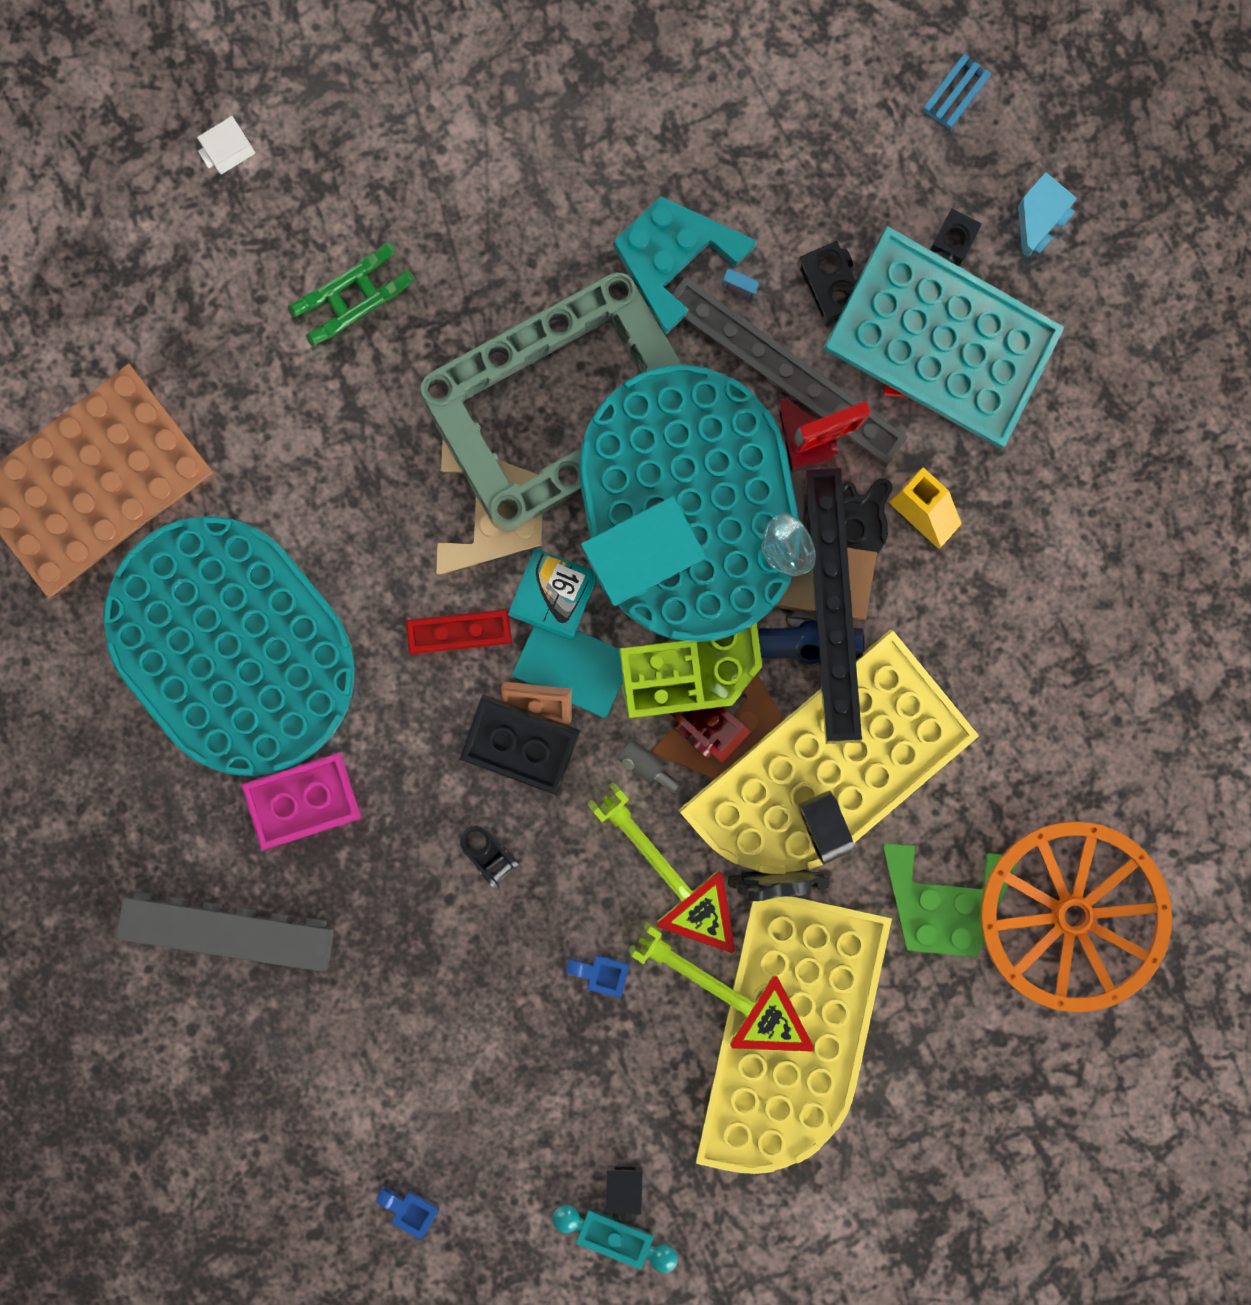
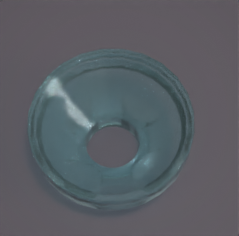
(788, 546)

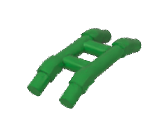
(356, 274)

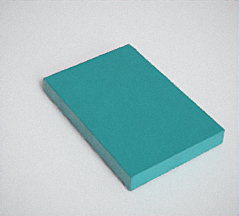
(643, 551)
(579, 664)

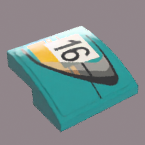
(553, 594)

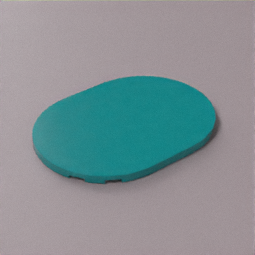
(726, 466)
(228, 646)

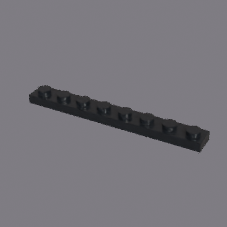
(833, 607)

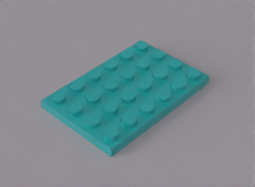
(943, 337)

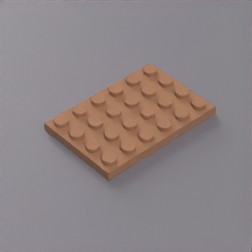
(93, 480)

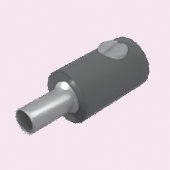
(646, 765)

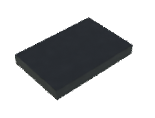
(519, 744)

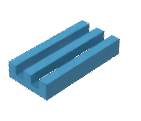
(973, 68)

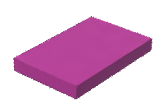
(301, 801)

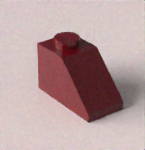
(791, 419)

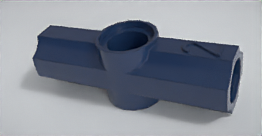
(799, 643)

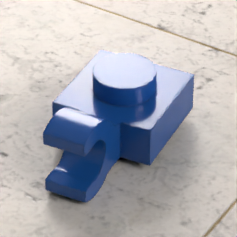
(604, 976)
(412, 1213)

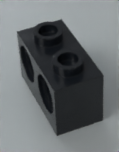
(822, 284)

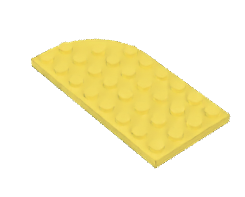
(906, 739)
(787, 1104)

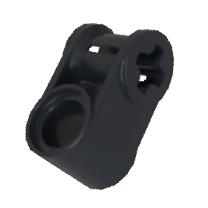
(490, 857)

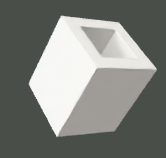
(225, 146)

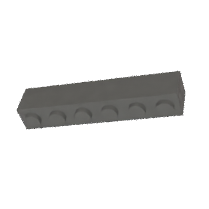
(225, 933)

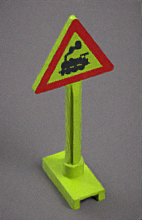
(702, 911)
(769, 1021)

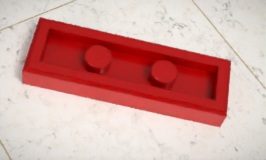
(458, 632)

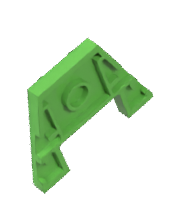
(933, 915)

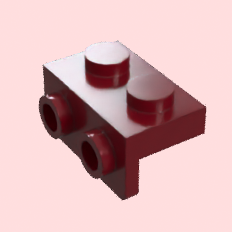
(714, 729)

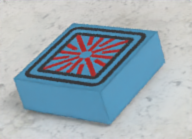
(740, 284)

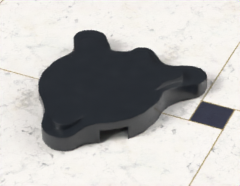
(865, 515)
(766, 886)

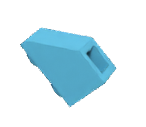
(1041, 210)

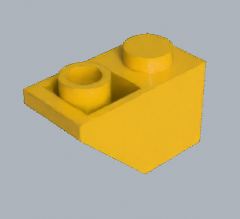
(927, 507)

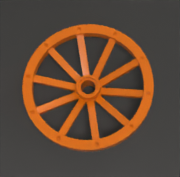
(1138, 859)

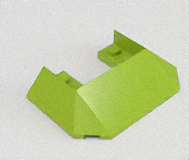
(688, 674)

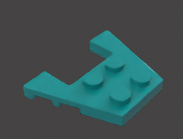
(664, 243)

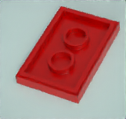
(830, 427)

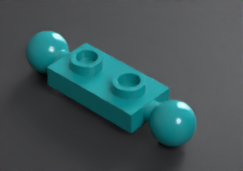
(615, 1239)

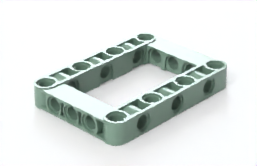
(522, 347)

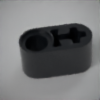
(826, 827)

